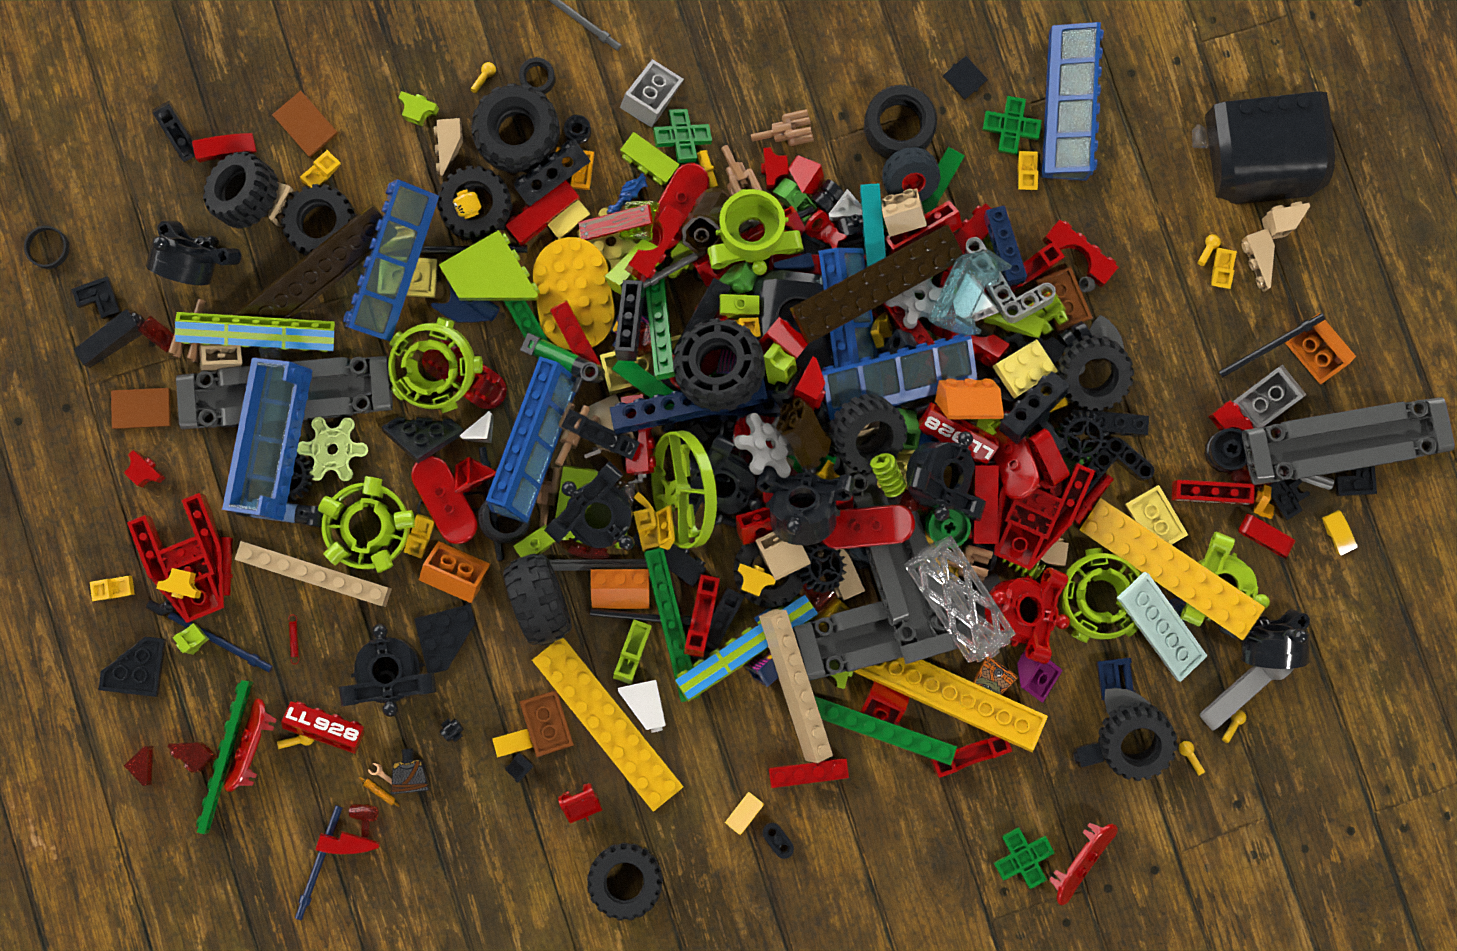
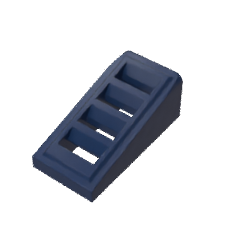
(798, 263)

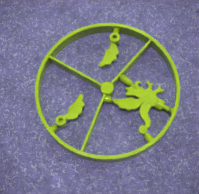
(678, 490)

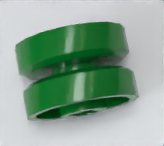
(958, 528)

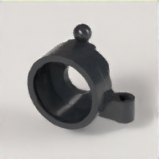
(187, 258)
(734, 462)
(927, 483)
(601, 490)
(810, 523)
(1277, 642)
(407, 683)

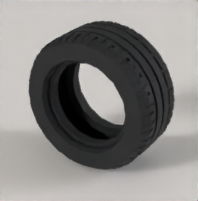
(908, 97)

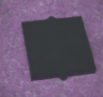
(965, 77)

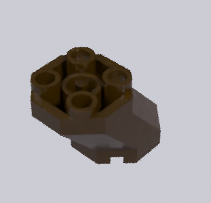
(704, 220)
(803, 433)

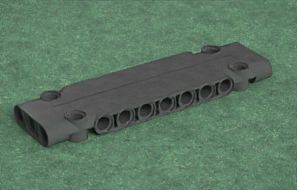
(332, 392)
(1348, 440)
(899, 593)
(860, 638)

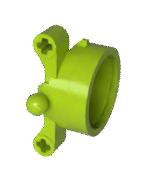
(757, 206)
(1219, 561)

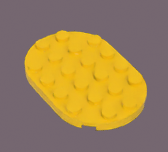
(574, 272)

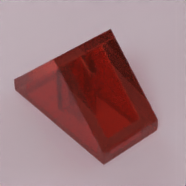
(157, 333)
(141, 765)

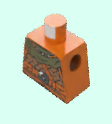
(994, 676)

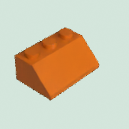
(1321, 351)
(969, 399)
(454, 572)
(620, 588)

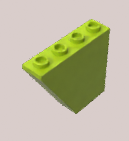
(489, 272)
(597, 514)

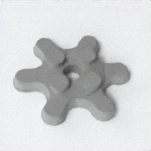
(914, 307)
(761, 453)

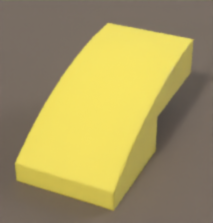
(569, 219)

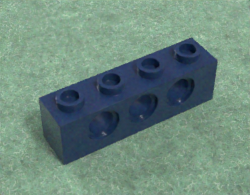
(1005, 244)

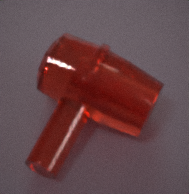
(820, 600)
(364, 813)

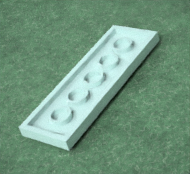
(1162, 626)

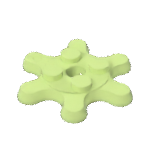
(319, 448)

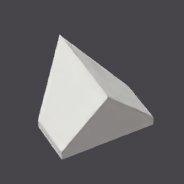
(845, 207)
(481, 430)

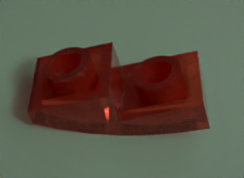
(1243, 476)
(594, 553)

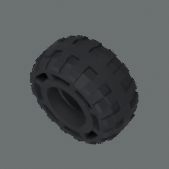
(512, 101)
(723, 391)
(537, 599)

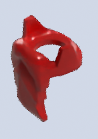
(824, 229)

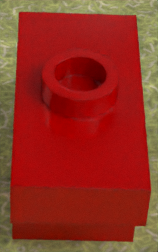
(774, 167)
(142, 470)

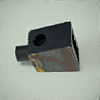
(409, 774)

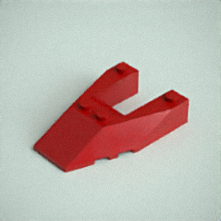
(1035, 523)
(195, 555)

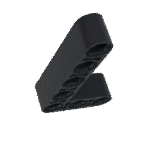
(1119, 457)

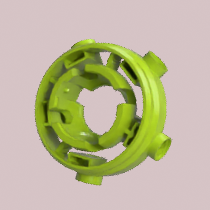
(416, 382)
(332, 509)
(1082, 629)

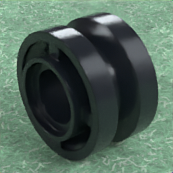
(571, 123)

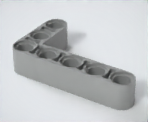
(1011, 301)
(1239, 694)

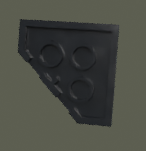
(422, 436)
(444, 635)
(136, 670)

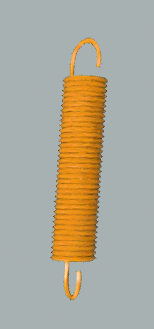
(379, 791)

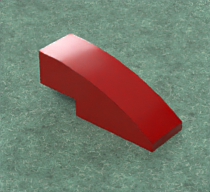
(222, 146)
(346, 844)

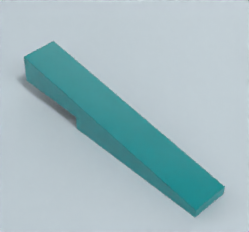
(872, 223)

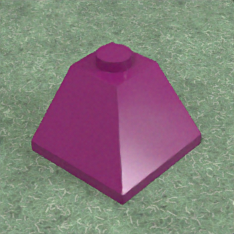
(1037, 677)

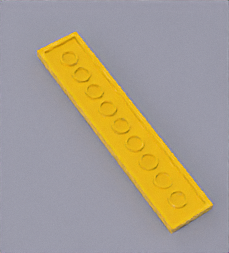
(1172, 569)
(961, 700)
(607, 723)

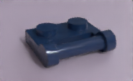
(1109, 674)

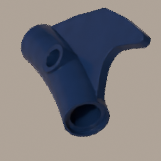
(466, 311)

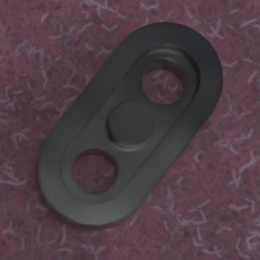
(778, 840)

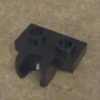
(1287, 497)

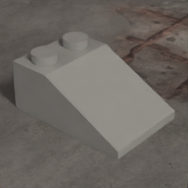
(651, 93)
(1270, 397)

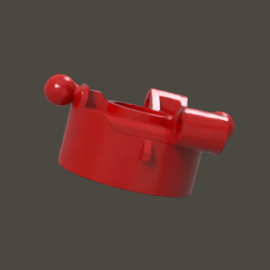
(1044, 596)

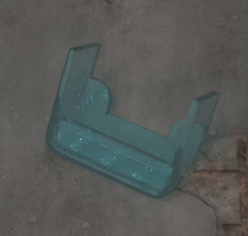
(964, 290)

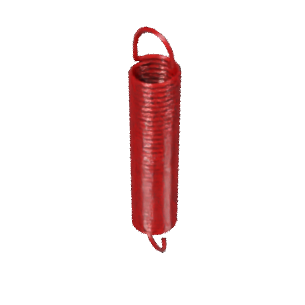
(293, 635)

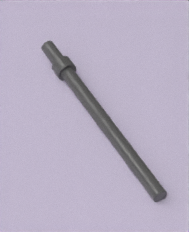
(603, 36)
(674, 267)

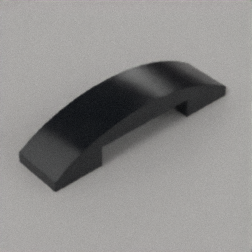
(600, 435)
(721, 620)

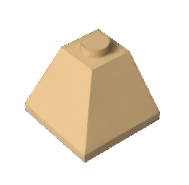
(283, 193)

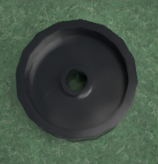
(1217, 453)

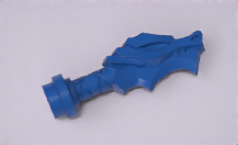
(628, 192)

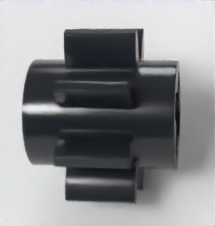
(451, 730)

